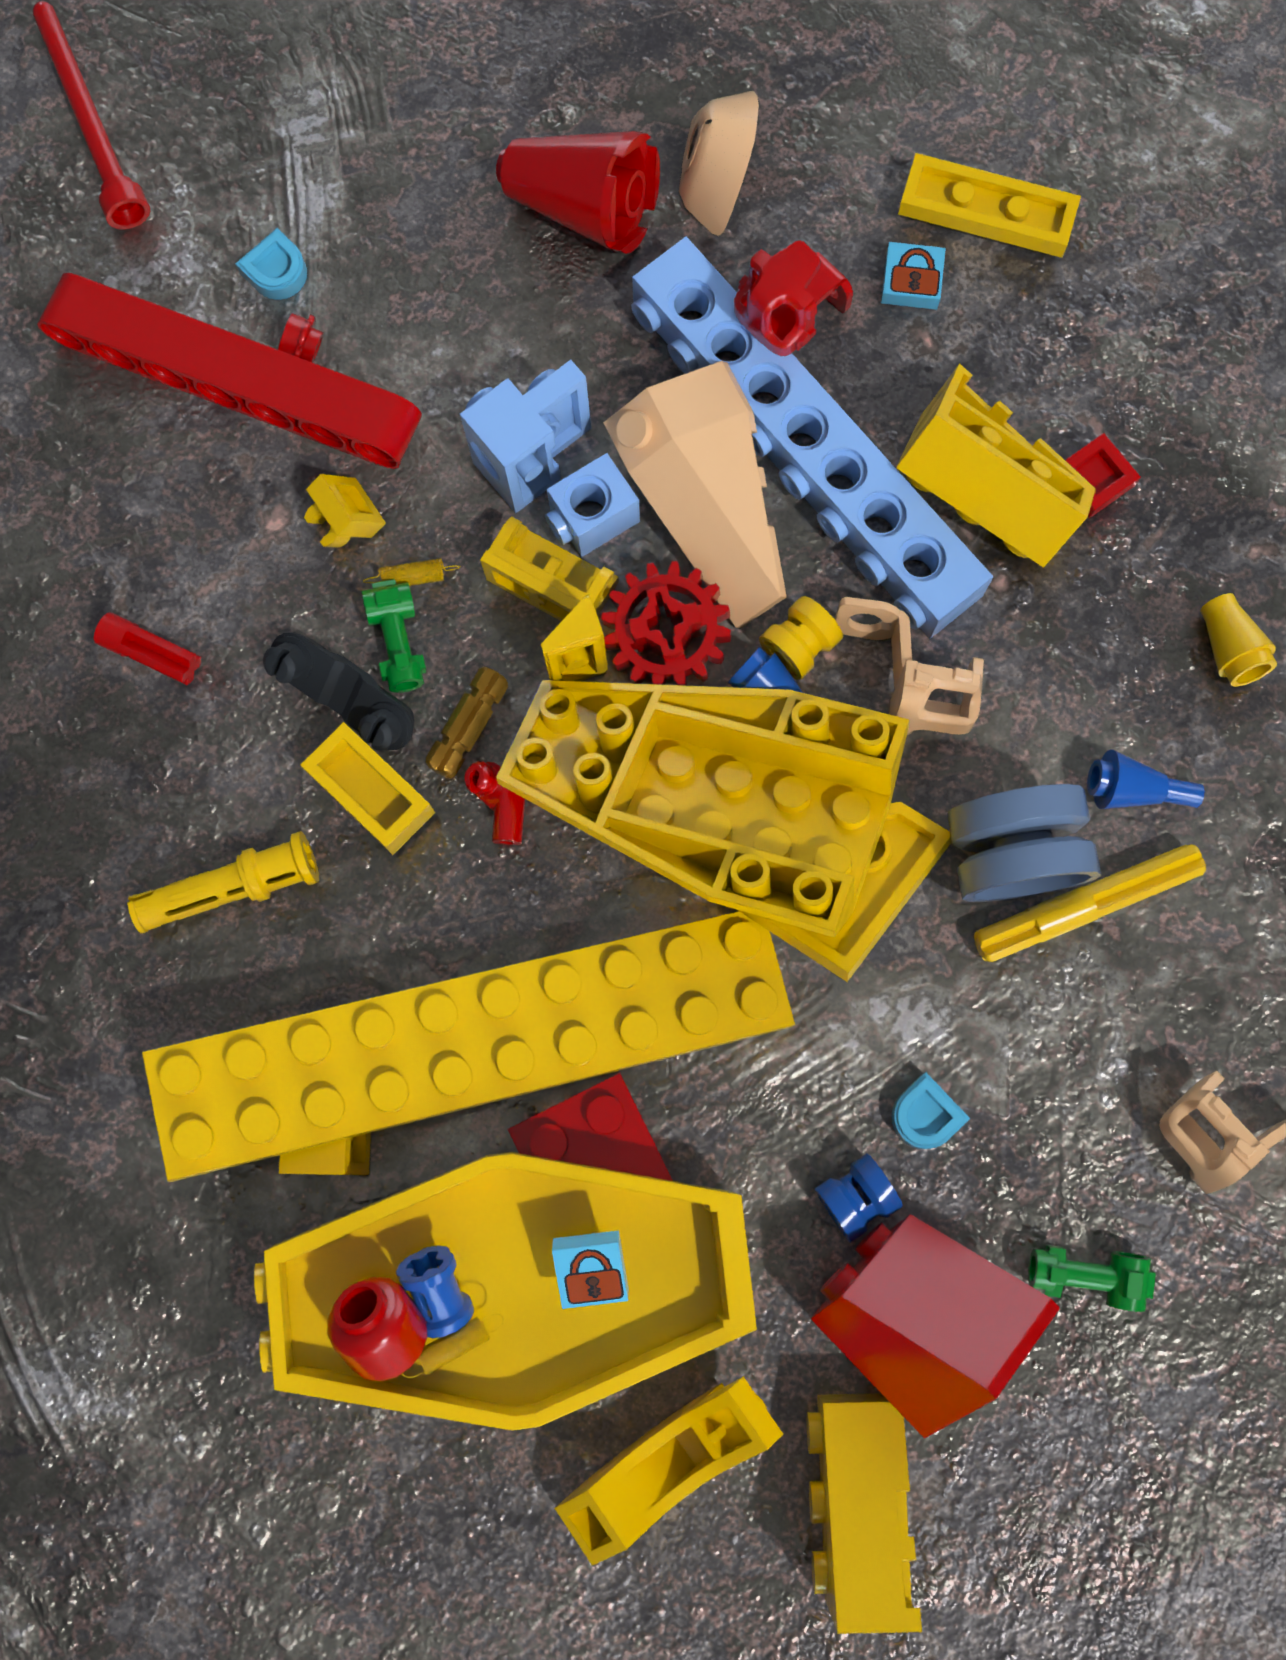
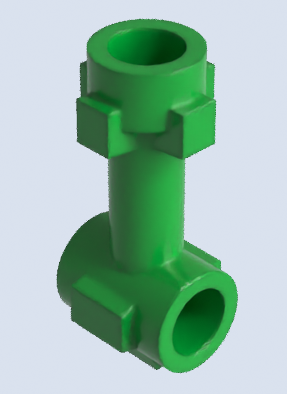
(389, 606)
(1125, 1279)

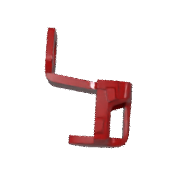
(783, 296)

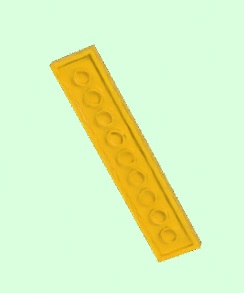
(462, 1043)

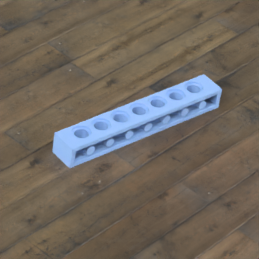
(689, 282)

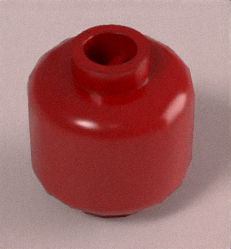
(377, 1328)

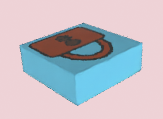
(913, 275)
(590, 1269)

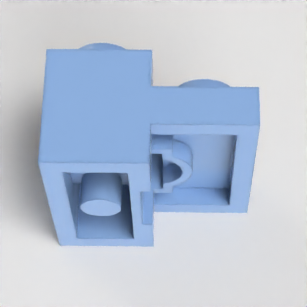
(519, 434)

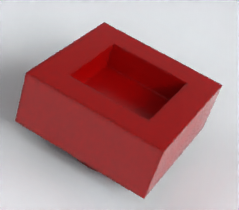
(1105, 470)

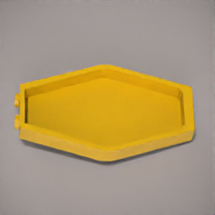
(499, 1221)

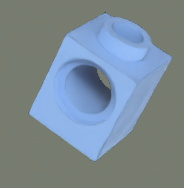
(599, 483)

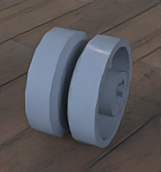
(1023, 843)

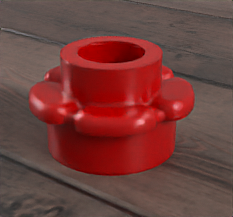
(301, 338)

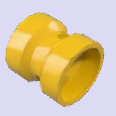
(802, 636)

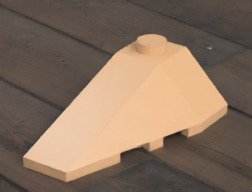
(699, 471)

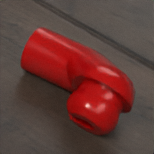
(507, 805)

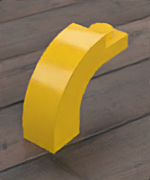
(665, 1467)

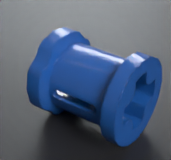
(436, 1290)

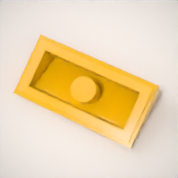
(576, 645)

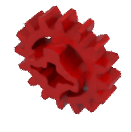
(689, 622)

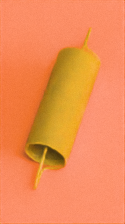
(415, 572)
(454, 1345)

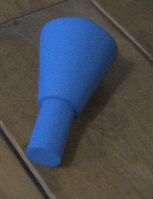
(1124, 782)

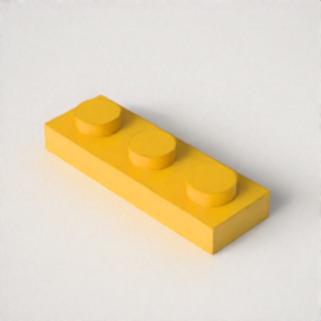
(989, 205)

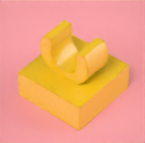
(344, 507)

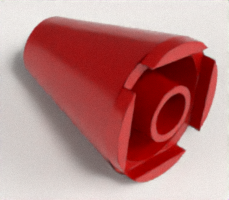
(586, 182)

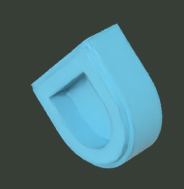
(274, 267)
(926, 1115)

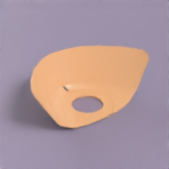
(719, 158)

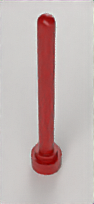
(120, 197)

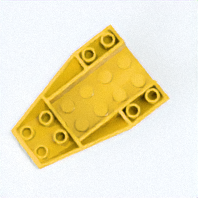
(719, 788)

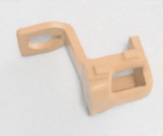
(916, 680)
(1209, 1165)

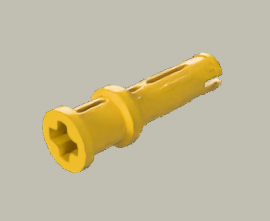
(251, 876)

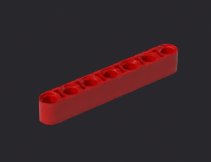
(230, 370)

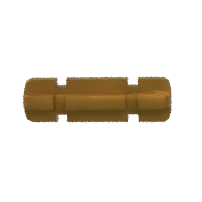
(466, 722)

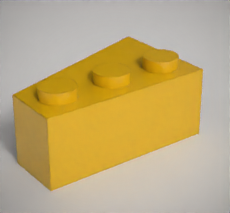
(993, 473)
(862, 1514)

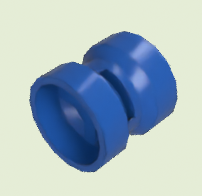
(847, 1206)

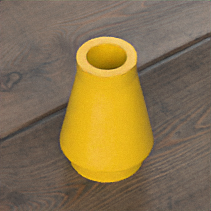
(1237, 642)

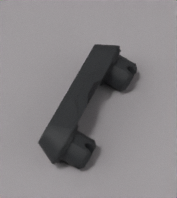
(343, 688)

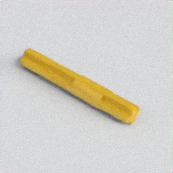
(1089, 903)

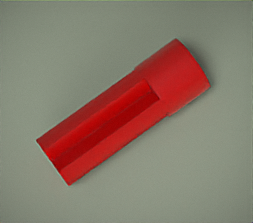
(146, 648)

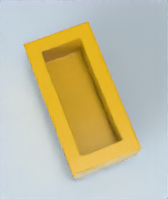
(368, 788)

